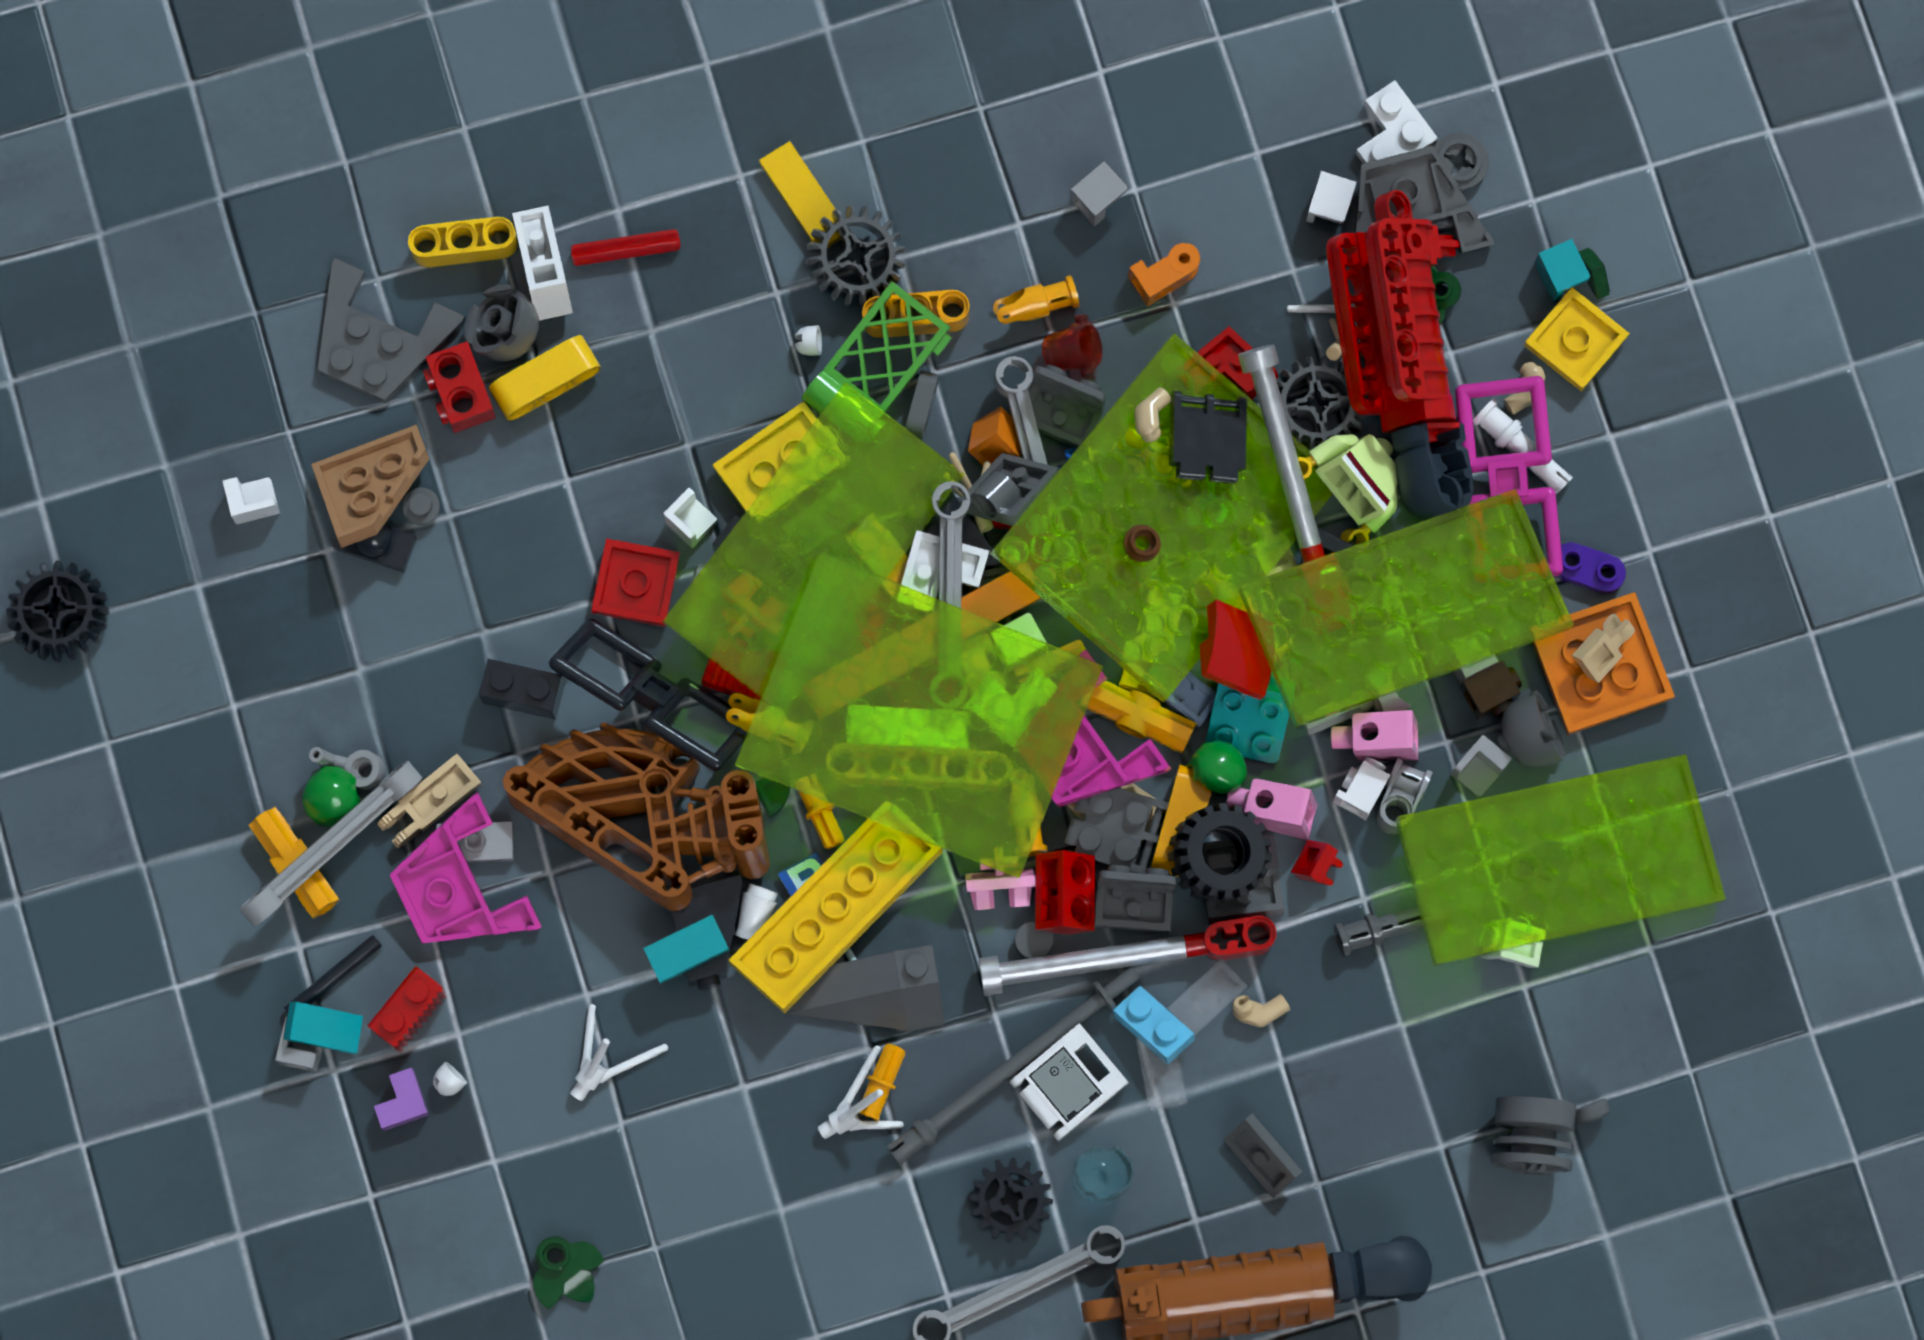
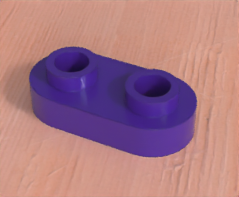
(1588, 571)

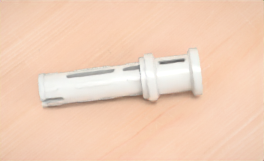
(1509, 435)

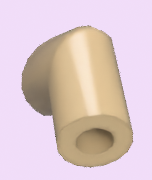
(1519, 401)
(1147, 415)
(1257, 1013)

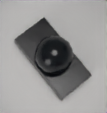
(387, 548)

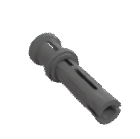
(1372, 930)

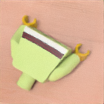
(1359, 477)

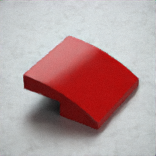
(1234, 651)

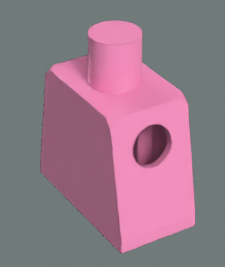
(1395, 737)
(1290, 811)

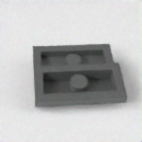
(1262, 901)

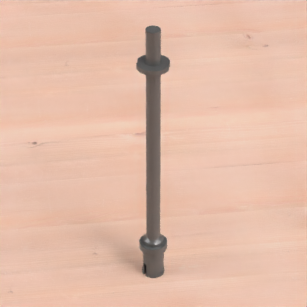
(926, 1130)

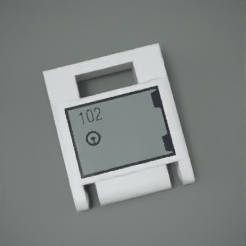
(1064, 1087)

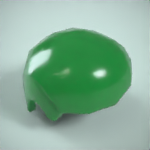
(1218, 767)
(329, 795)

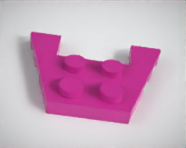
(1093, 768)
(443, 891)

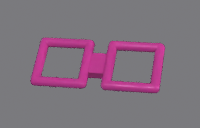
(1510, 470)

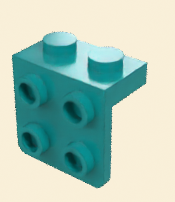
(1250, 723)

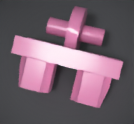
(983, 883)

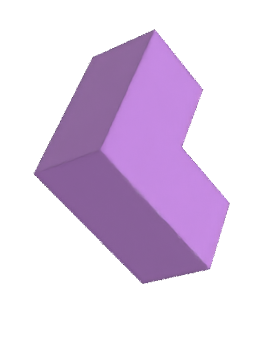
(407, 1105)

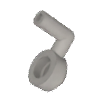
(353, 764)

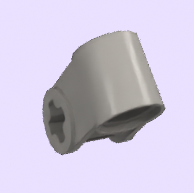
(1403, 790)

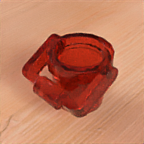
(1075, 347)

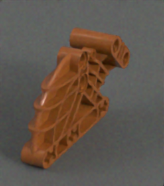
(724, 828)

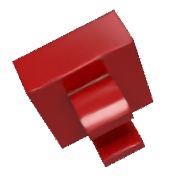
(1315, 862)

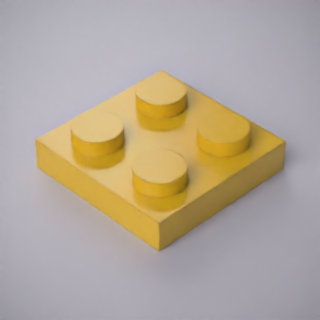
(1576, 339)

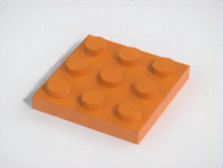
(1630, 685)

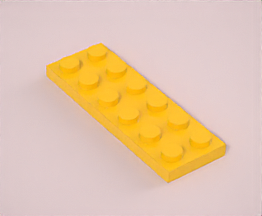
(831, 911)

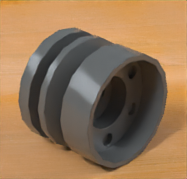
(1533, 1134)

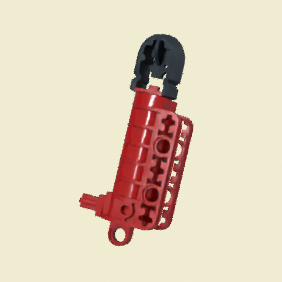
(1401, 351)

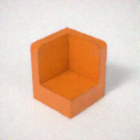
(994, 436)

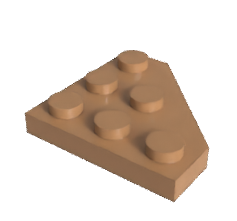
(369, 482)

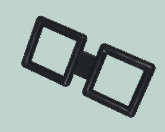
(648, 690)

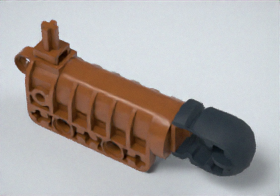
(1258, 1290)

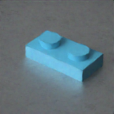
(1153, 1025)

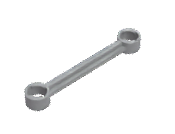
(1022, 409)
(951, 545)
(272, 895)
(1023, 1285)

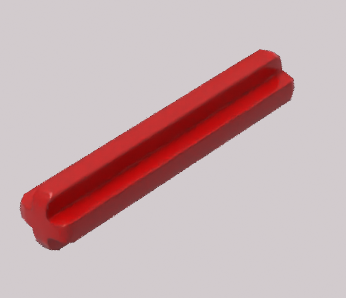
(625, 247)

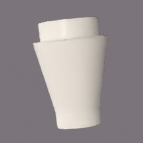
(755, 910)

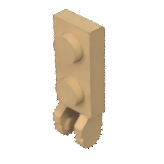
(432, 799)

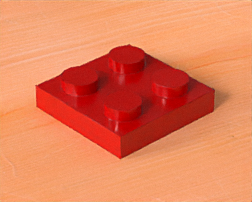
(635, 582)

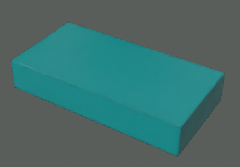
(686, 949)
(323, 1027)

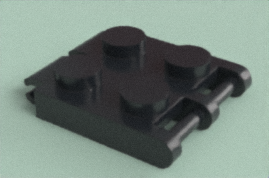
(1207, 438)

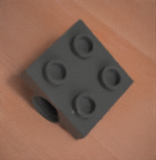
(1008, 488)

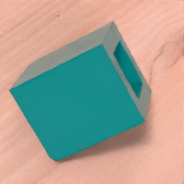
(1561, 268)

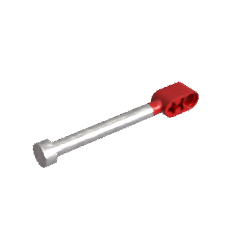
(1260, 364)
(997, 974)

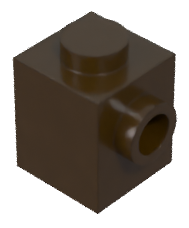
(1491, 690)

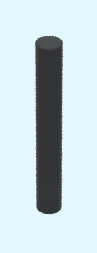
(338, 972)

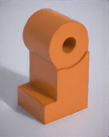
(1166, 274)

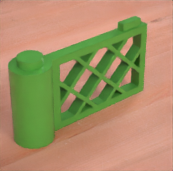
(830, 380)

